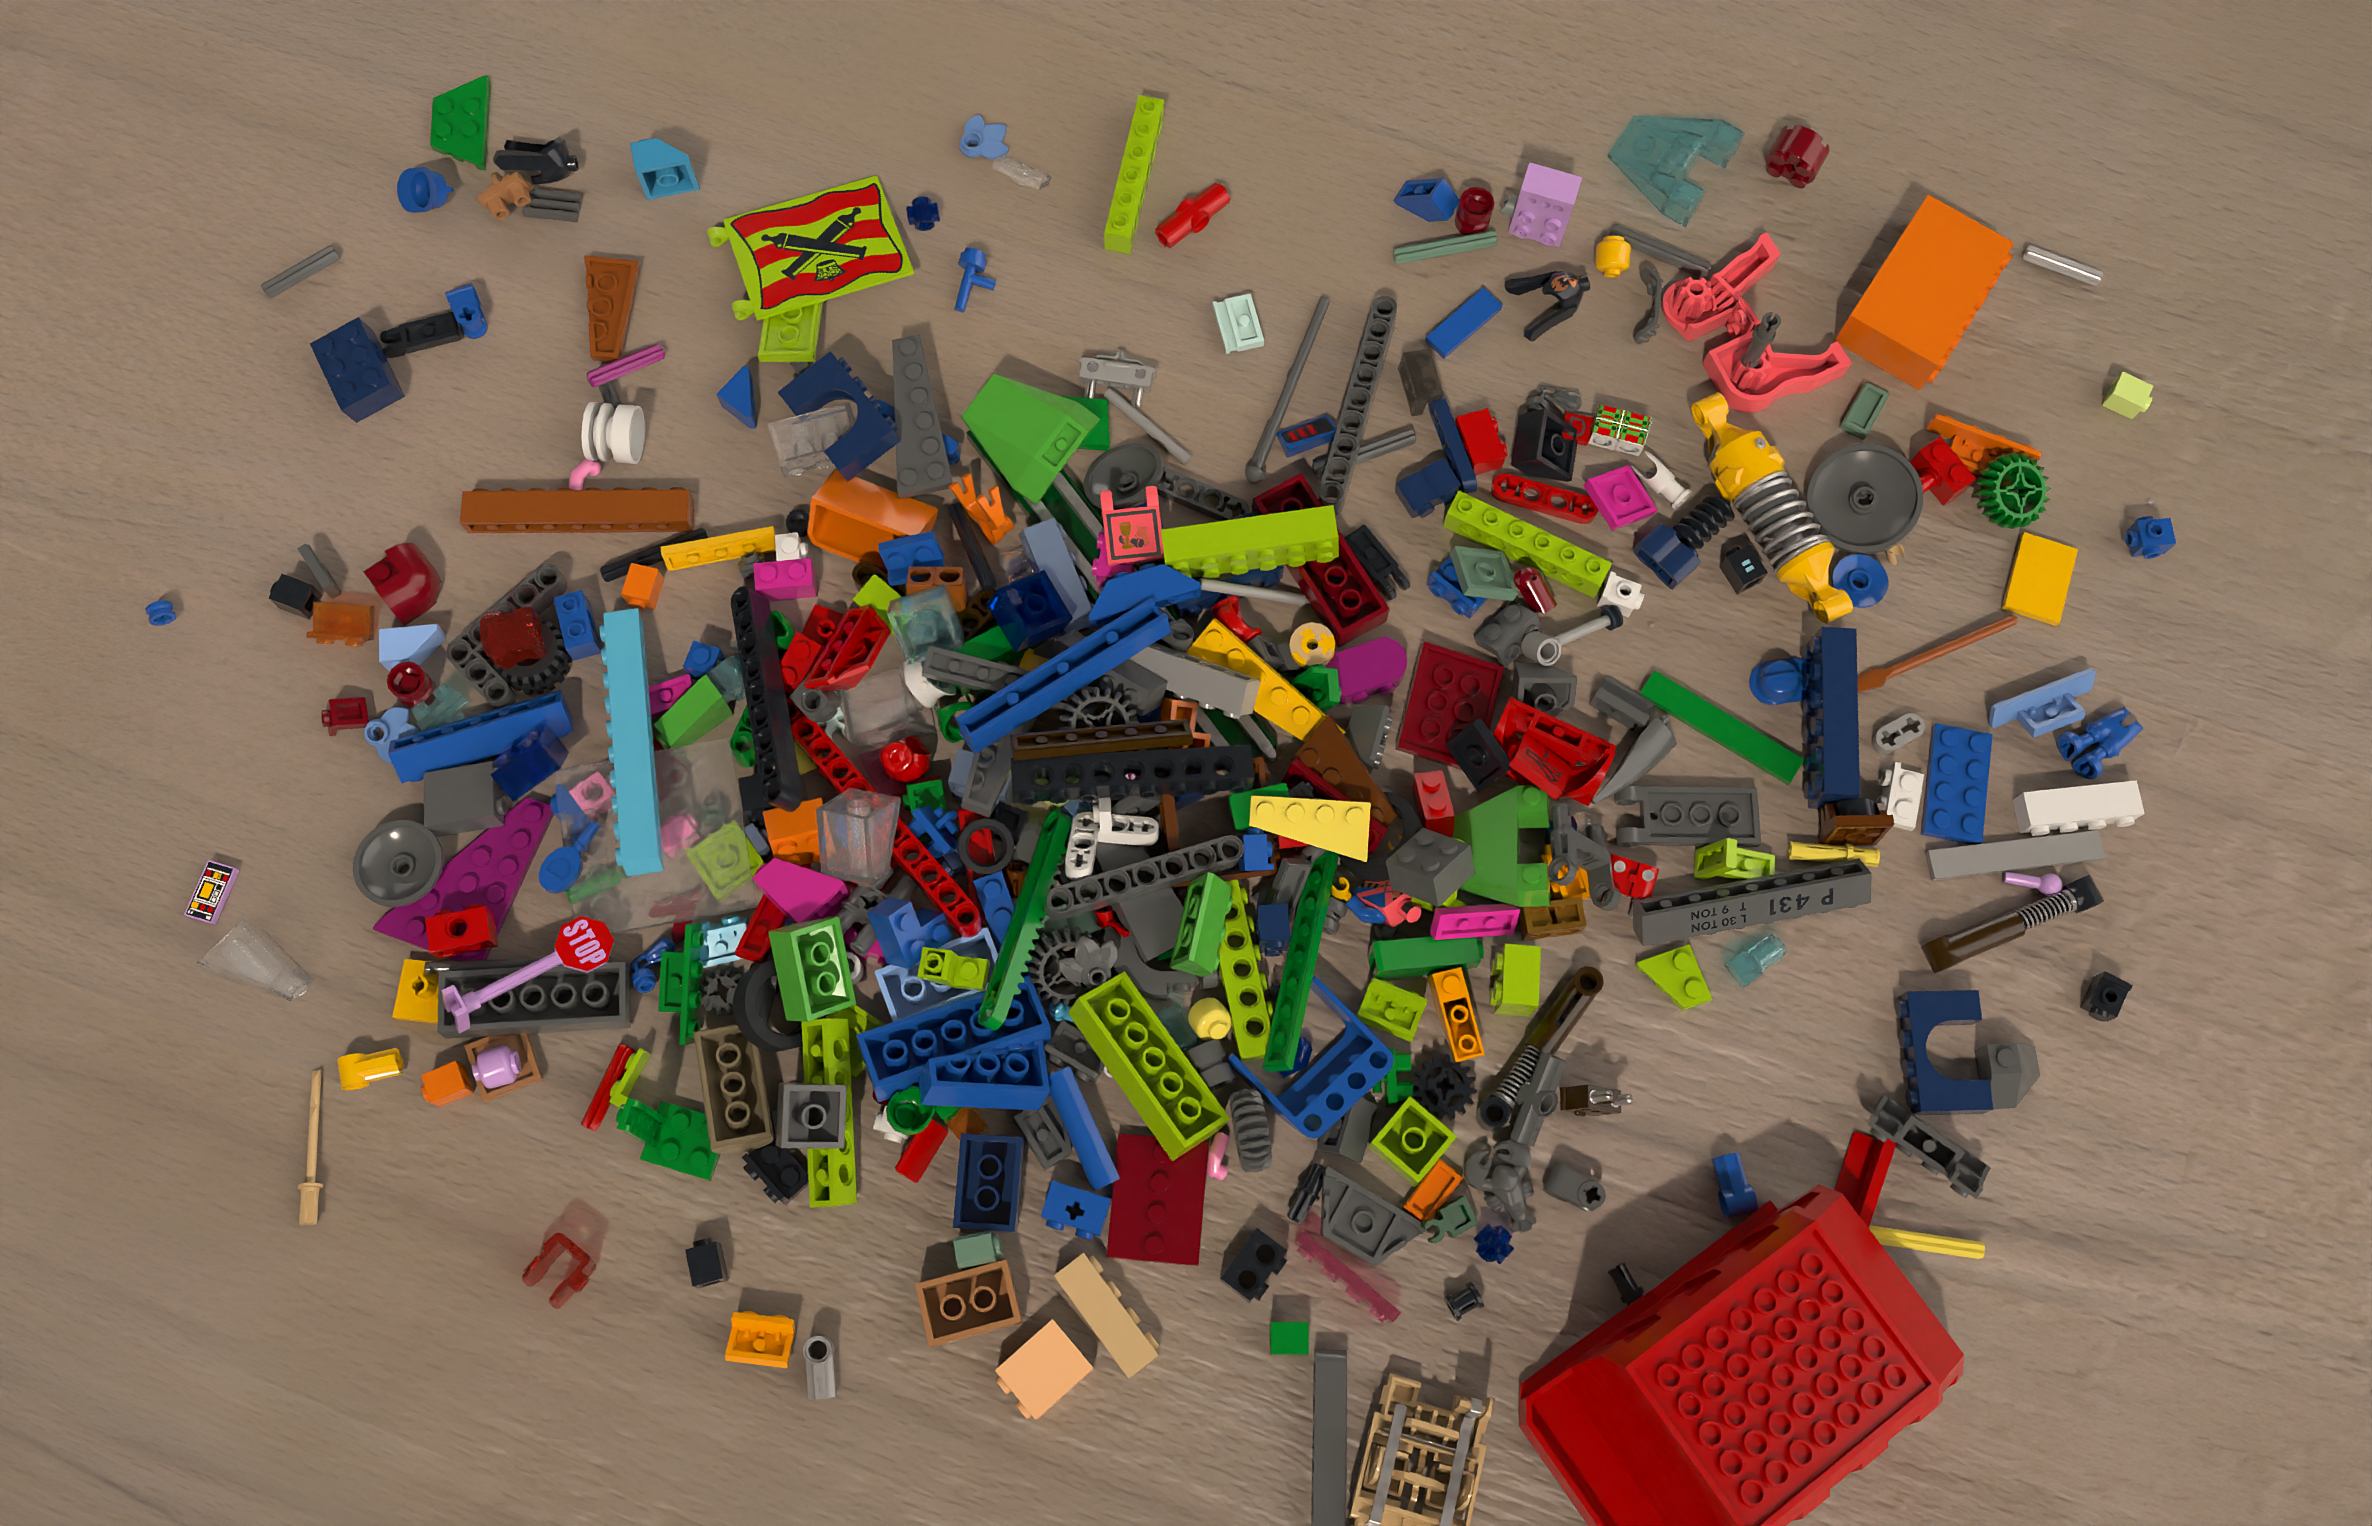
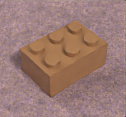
(968, 1303)

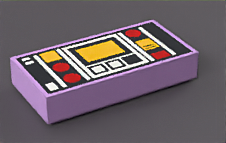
(211, 892)

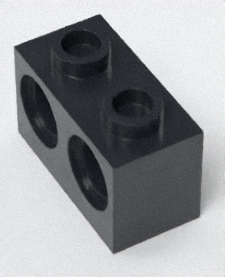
(1247, 1262)

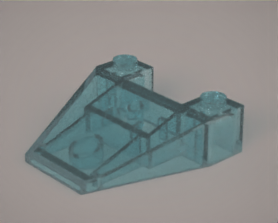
(1662, 152)

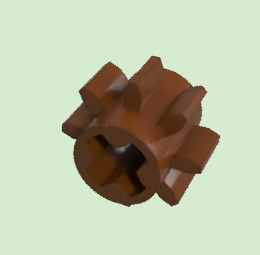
(1014, 876)

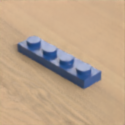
(996, 906)

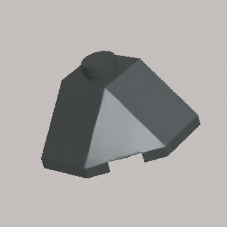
(1544, 687)
(2010, 1069)

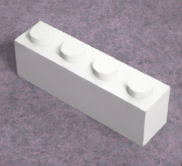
(2078, 807)

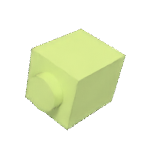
(2128, 396)

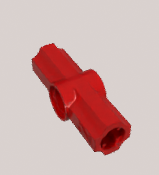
(1192, 215)

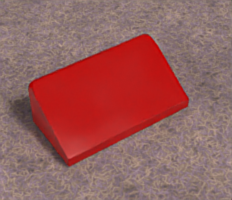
(921, 1152)

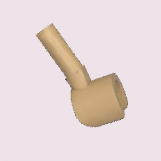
(1896, 550)

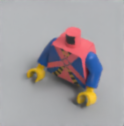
(1378, 902)

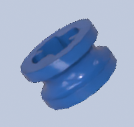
(160, 613)

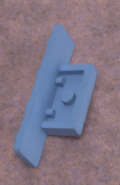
(2046, 706)

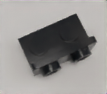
(778, 1170)

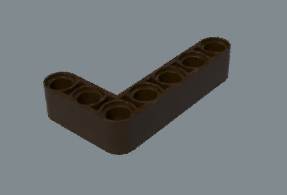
(973, 612)

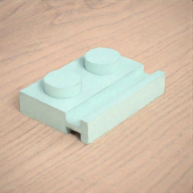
(1238, 323)

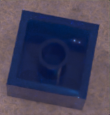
(1029, 611)
(529, 763)

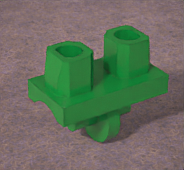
(1394, 1090)

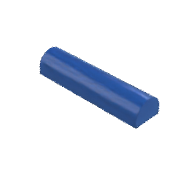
(1082, 1129)

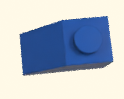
(1428, 199)

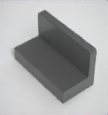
(1622, 705)
(1350, 1133)

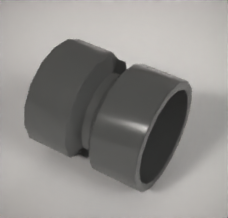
(1209, 1064)

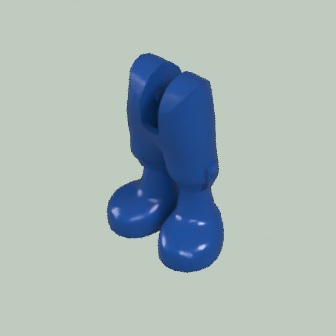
(2110, 738)

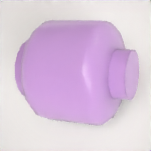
(497, 1066)

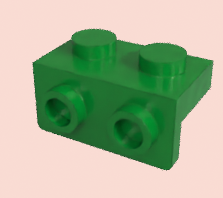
(1319, 686)

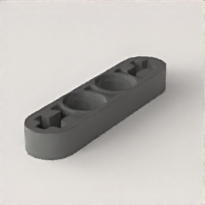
(1201, 491)

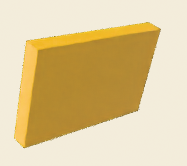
(2039, 579)

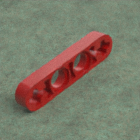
(1545, 494)

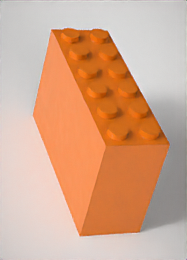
(1926, 293)

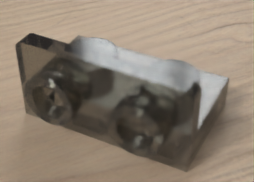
(1419, 380)

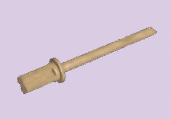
(310, 1189)

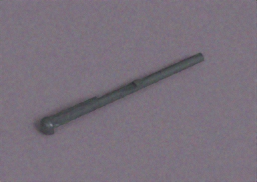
(1254, 470)

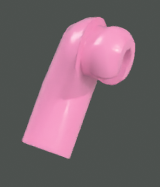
(581, 471)
(1215, 1156)

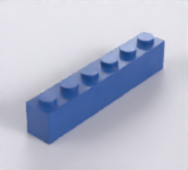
(477, 736)

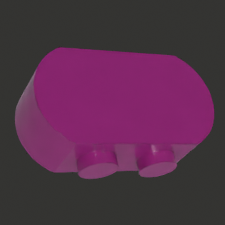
(1369, 669)

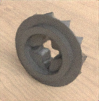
(710, 985)

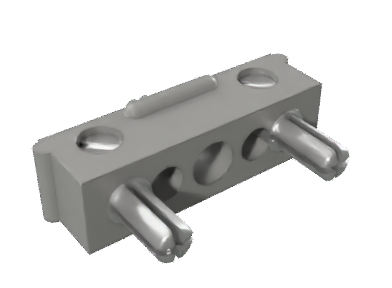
(1116, 375)

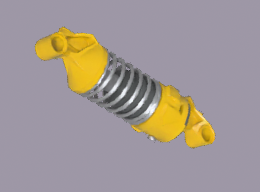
(1756, 482)

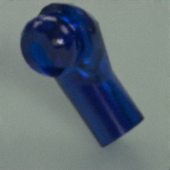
(1302, 1057)

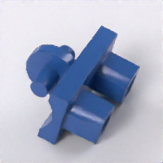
(938, 826)

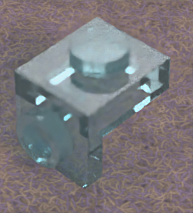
(1178, 1027)

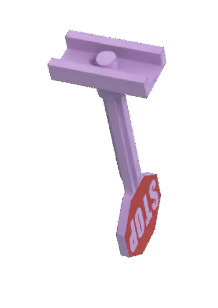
(580, 945)

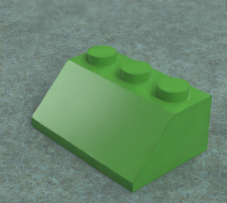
(1202, 926)
(812, 969)

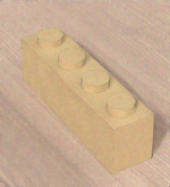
(1106, 1315)

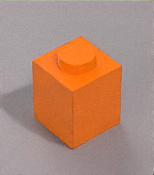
(642, 587)
(446, 1084)

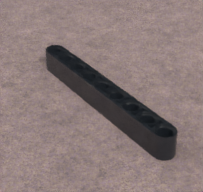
(766, 700)

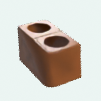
(935, 576)

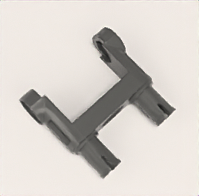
(1587, 852)

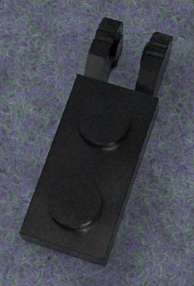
(421, 335)
(1376, 561)

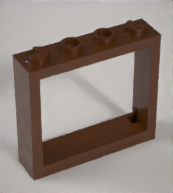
(1171, 835)

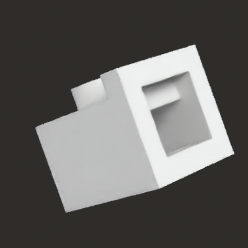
(790, 547)
(1612, 595)

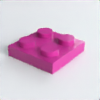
(1620, 497)

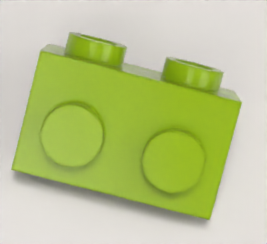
(1392, 1009)

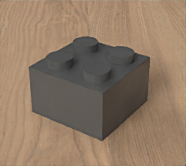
(1430, 866)

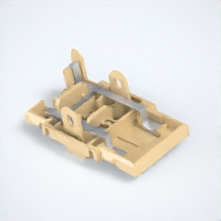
(1408, 1424)

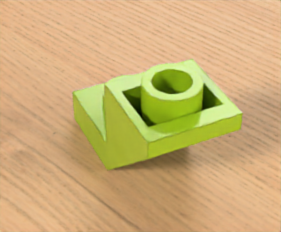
(953, 970)

